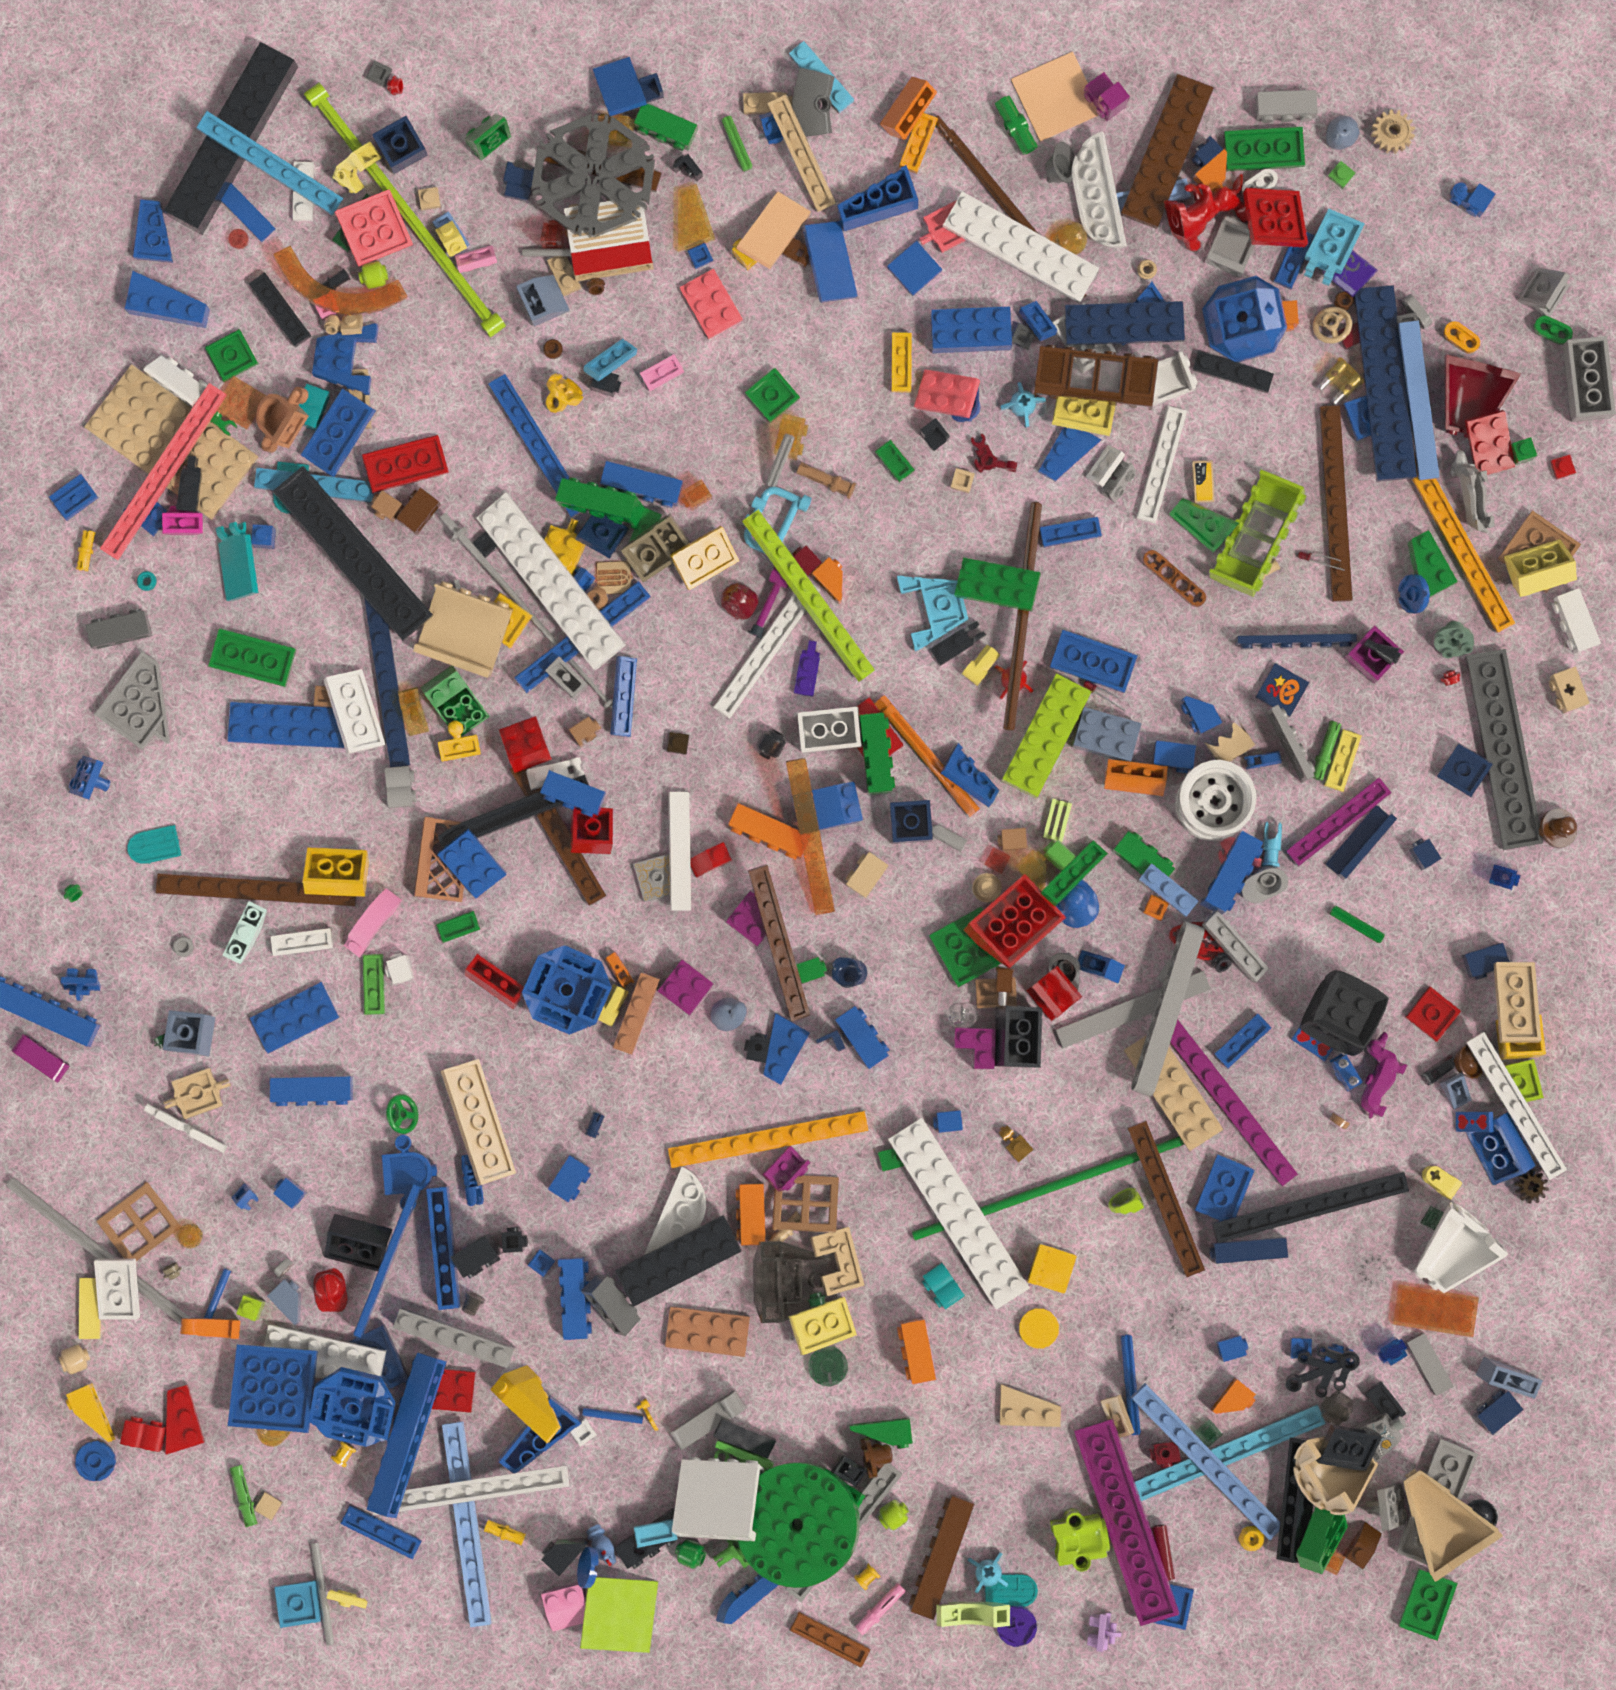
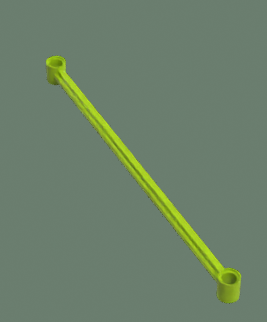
(491, 322)

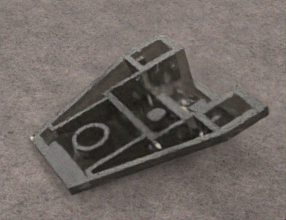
(786, 1278)

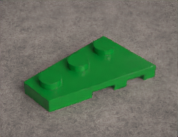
(1203, 523)

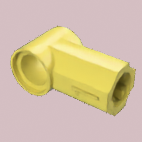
(978, 668)
(612, 1005)

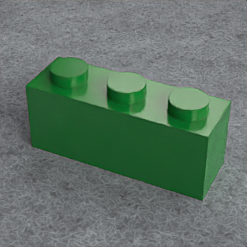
(665, 127)
(1140, 855)

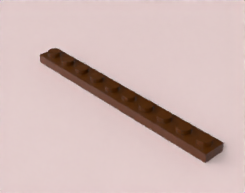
(1336, 503)
(245, 889)

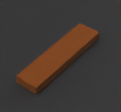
(830, 1639)

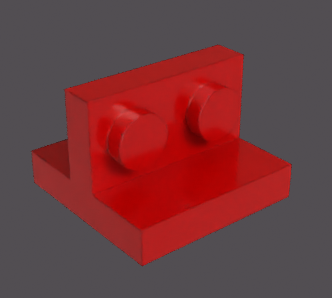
(1054, 993)

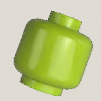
(373, 275)
(893, 1515)

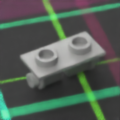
(1115, 489)

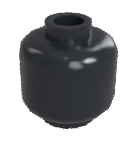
(770, 744)

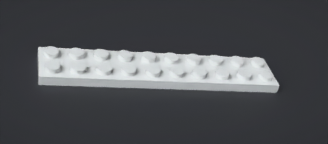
(551, 581)
(958, 1213)

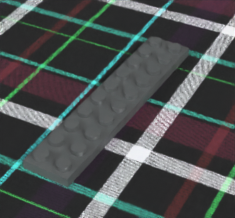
(1505, 748)

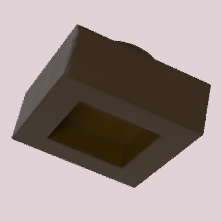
(678, 743)

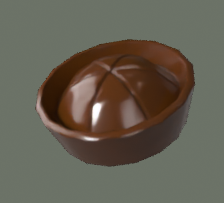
(1467, 1064)

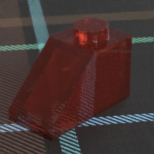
(552, 235)

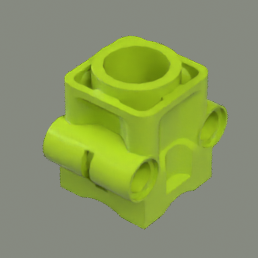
(1083, 1538)

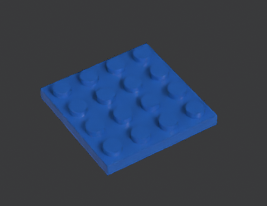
(272, 1388)

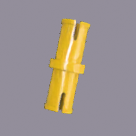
(85, 550)
(504, 1532)

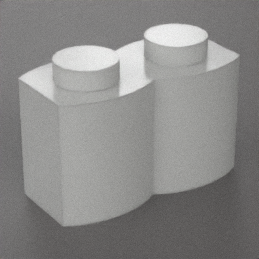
(400, 787)

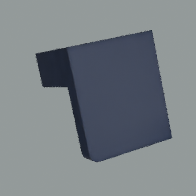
(651, 87)

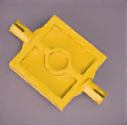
(565, 546)

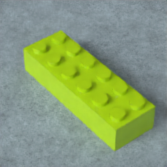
(1046, 736)

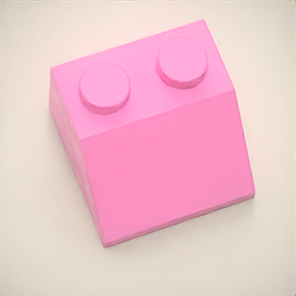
(564, 1606)

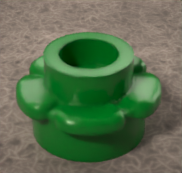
(73, 892)

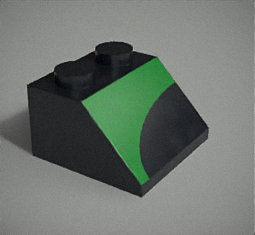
(562, 1553)

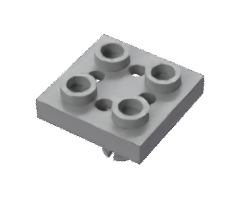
(1390, 1506)

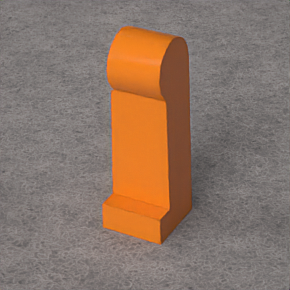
(211, 1327)

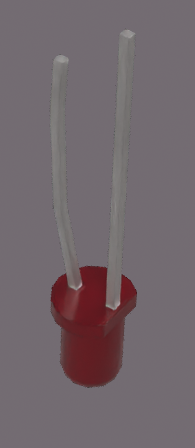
(1307, 556)
(1088, 685)

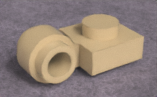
(349, 325)

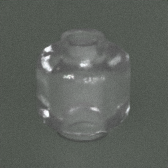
(962, 1015)

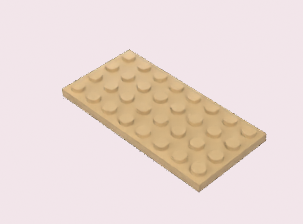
(142, 420)

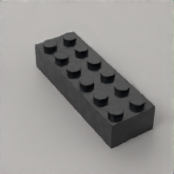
(678, 1260)

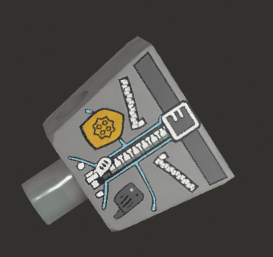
(1387, 1428)

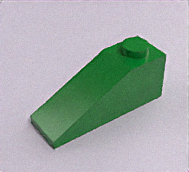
(887, 1431)

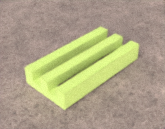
(1053, 836)

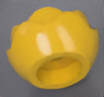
(1244, 1538)

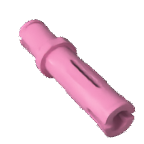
(873, 1616)

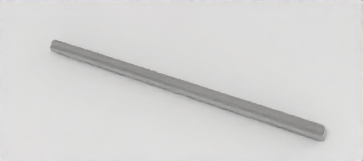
(91, 1246)

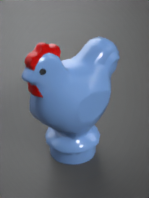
(602, 1544)

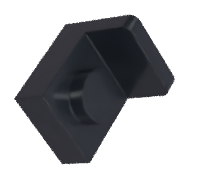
(691, 169)

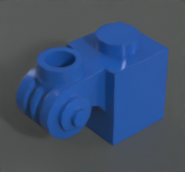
(1474, 202)

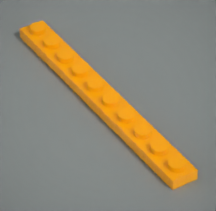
(1464, 553)
(768, 1139)

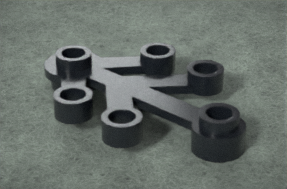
(1324, 1369)

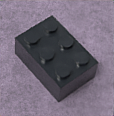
(1018, 1036)
(479, 1253)

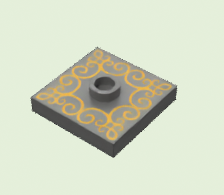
(654, 877)

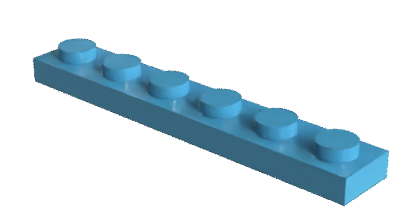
(335, 487)

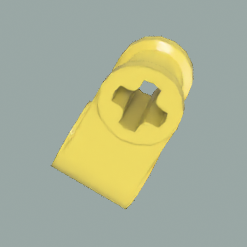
(1443, 1183)

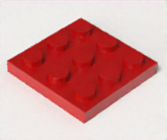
(1275, 217)

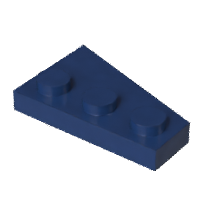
(393, 1368)

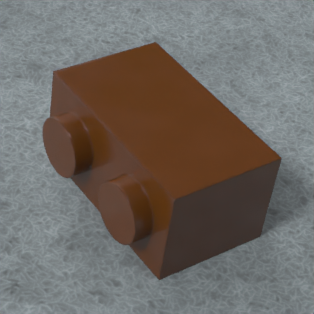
(418, 510)

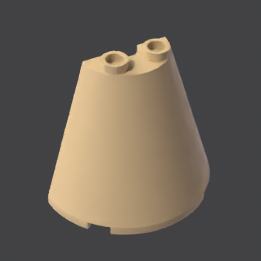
(1326, 1485)

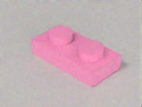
(476, 259)
(662, 372)

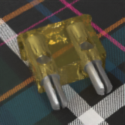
(1345, 377)

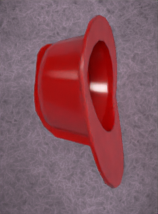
(330, 1291)

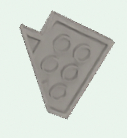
(138, 704)

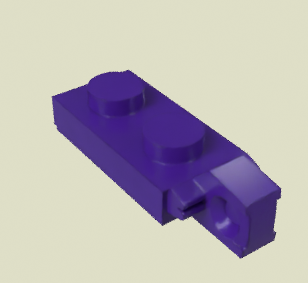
(807, 671)

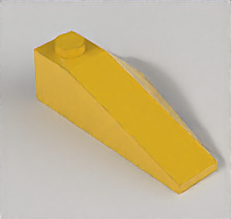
(525, 1396)

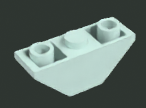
(245, 933)

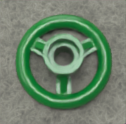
(398, 1113)

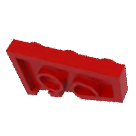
(182, 1421)

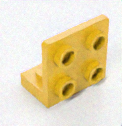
(1051, 1268)

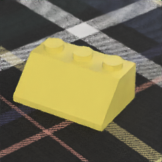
(1540, 568)

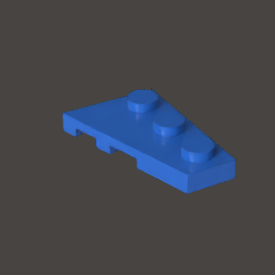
(965, 775)
(783, 1048)

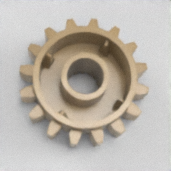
(1386, 139)

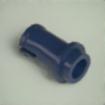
(594, 1126)

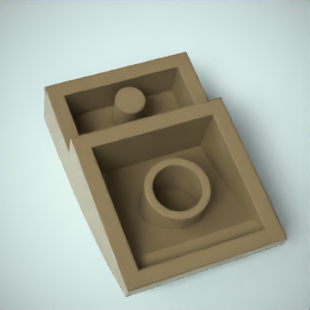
(652, 548)

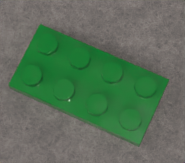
(1264, 149)
(997, 584)
(252, 658)

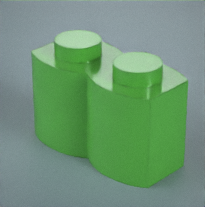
(1058, 854)

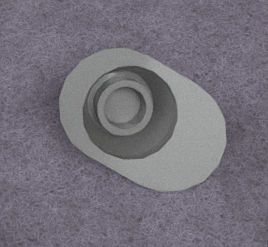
(1264, 884)

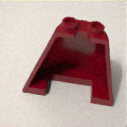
(1473, 390)

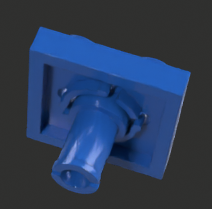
(87, 778)

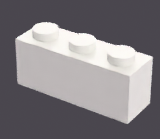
(1576, 621)

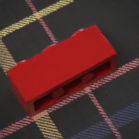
(494, 981)

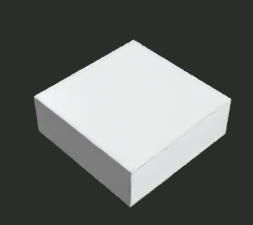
(583, 1432)

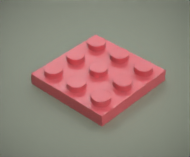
(373, 228)

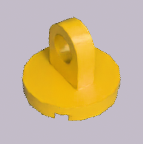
(564, 390)

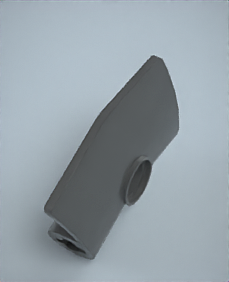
(808, 89)

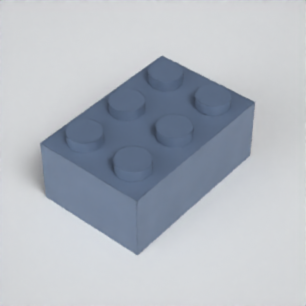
(1106, 735)

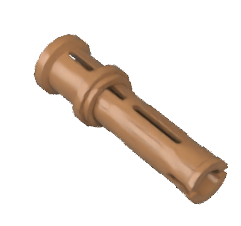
(835, 484)

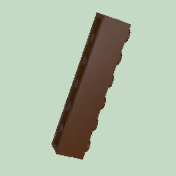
(941, 1557)

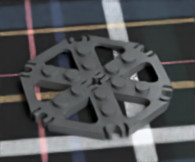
(608, 184)

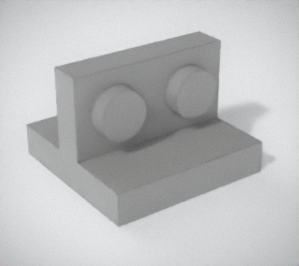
(1545, 290)

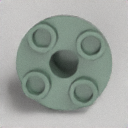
(1454, 640)

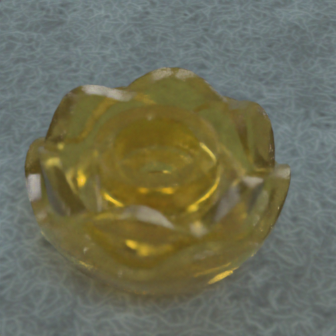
(194, 1231)

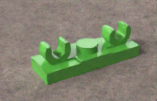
(741, 1454)

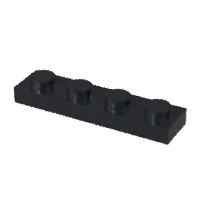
(280, 309)
(1233, 372)

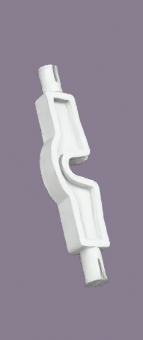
(190, 1130)

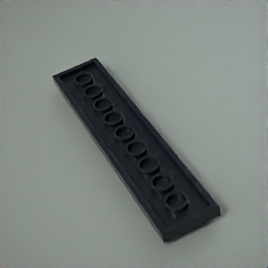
(353, 553)

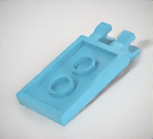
(1332, 245)

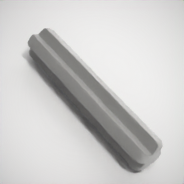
(780, 460)

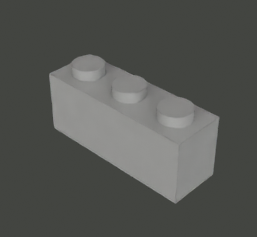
(1286, 105)

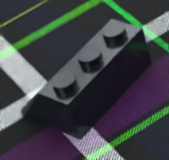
(357, 1242)

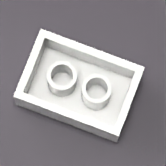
(829, 729)

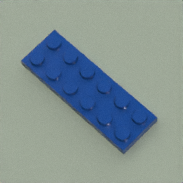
(283, 725)

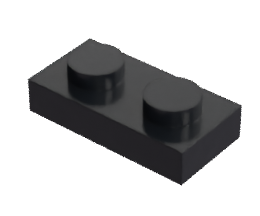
(1384, 1401)

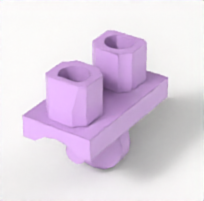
(1105, 1631)

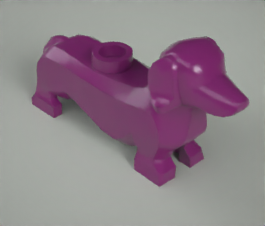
(1382, 1077)

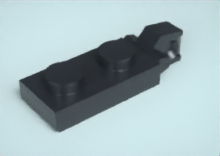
(189, 486)

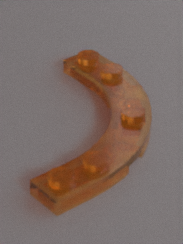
(333, 300)

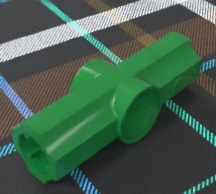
(1016, 125)

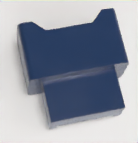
(518, 182)

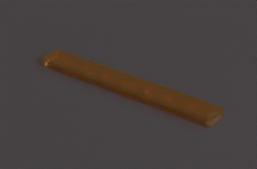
(810, 836)

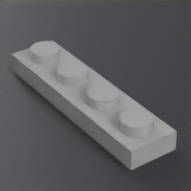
(1235, 946)

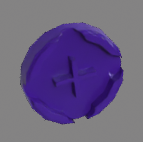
(1021, 1629)

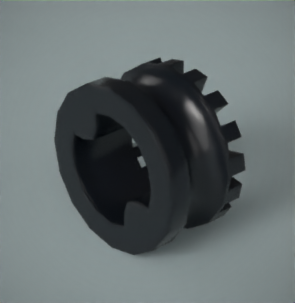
(1222, 958)

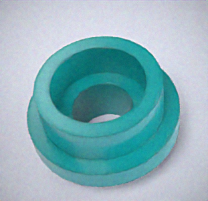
(140, 581)

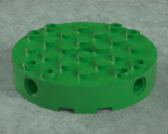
(828, 1531)

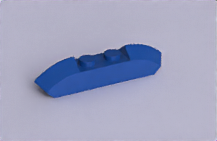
(735, 1606)

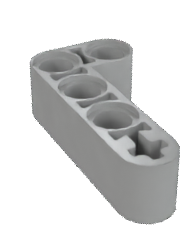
(708, 1419)

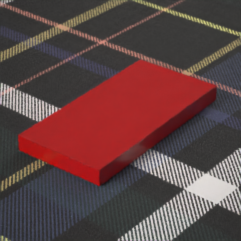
(405, 463)

